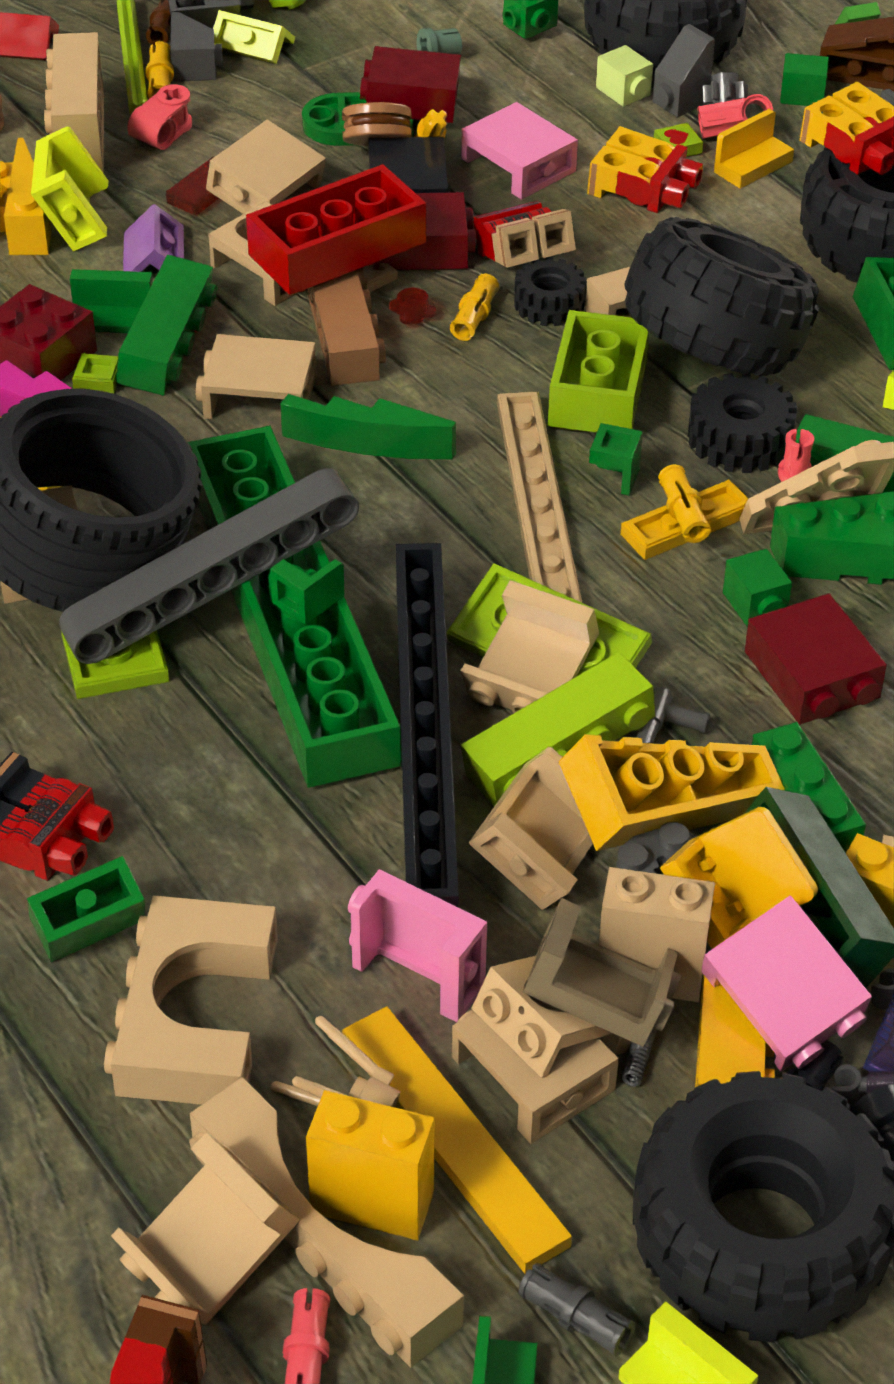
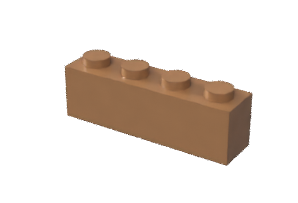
(347, 329)

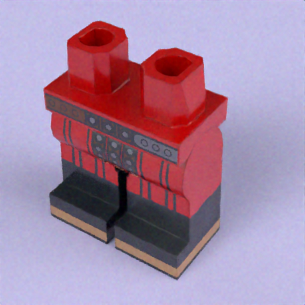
(47, 820)

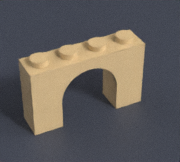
(179, 942)

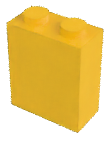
(371, 1164)

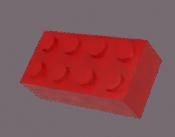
(336, 229)

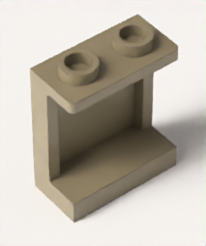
(599, 982)

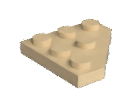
(851, 473)

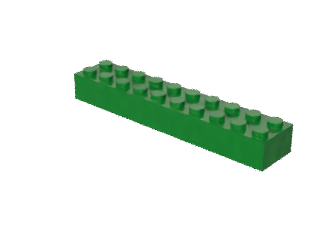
(316, 670)

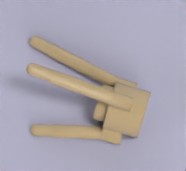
(373, 1090)

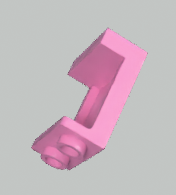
(522, 145)
(421, 935)
(789, 983)

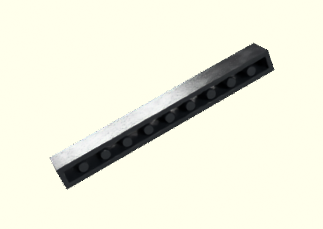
(425, 723)

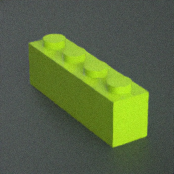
(600, 701)

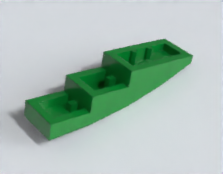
(375, 431)

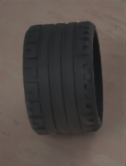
(99, 447)

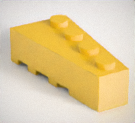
(641, 786)

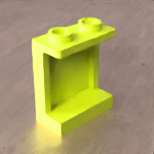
(63, 185)

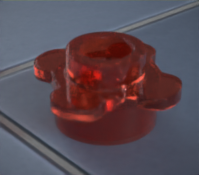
(412, 306)

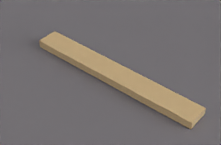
(537, 493)

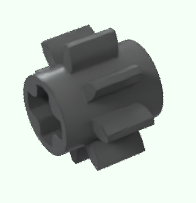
(724, 88)

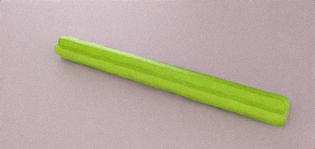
(131, 54)

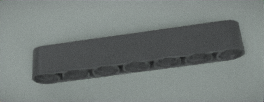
(208, 566)

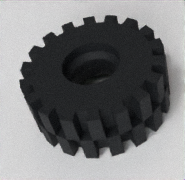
(741, 422)

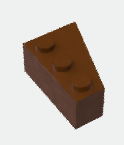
(861, 53)

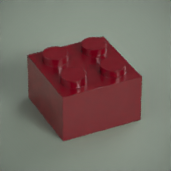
(45, 333)

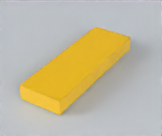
(659, 531)

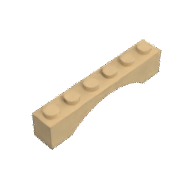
(395, 1293)

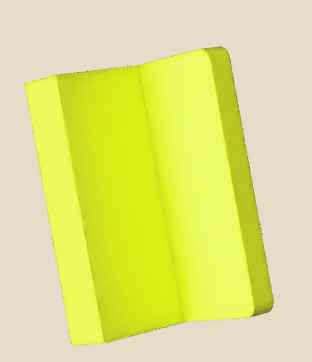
(250, 36)
(682, 1355)

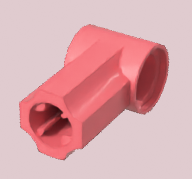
(724, 115)

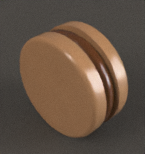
(375, 121)

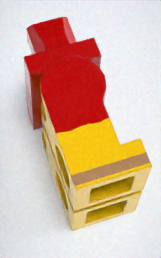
(853, 129)
(643, 170)

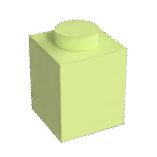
(624, 75)

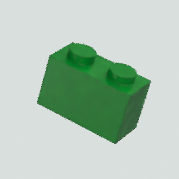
(86, 908)

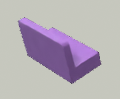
(152, 239)

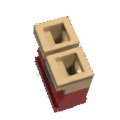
(524, 233)

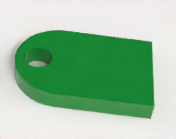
(323, 117)

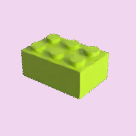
(598, 372)

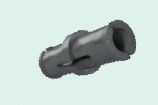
(577, 1309)

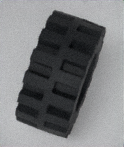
(549, 291)

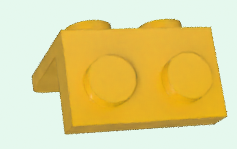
(750, 868)

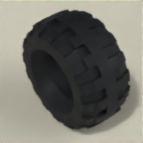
(654, 24)
(847, 214)
(721, 296)
(777, 1140)

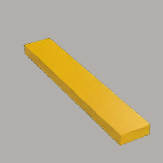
(464, 1145)

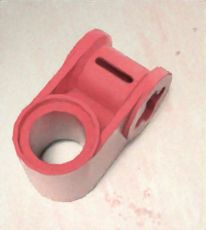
(162, 117)

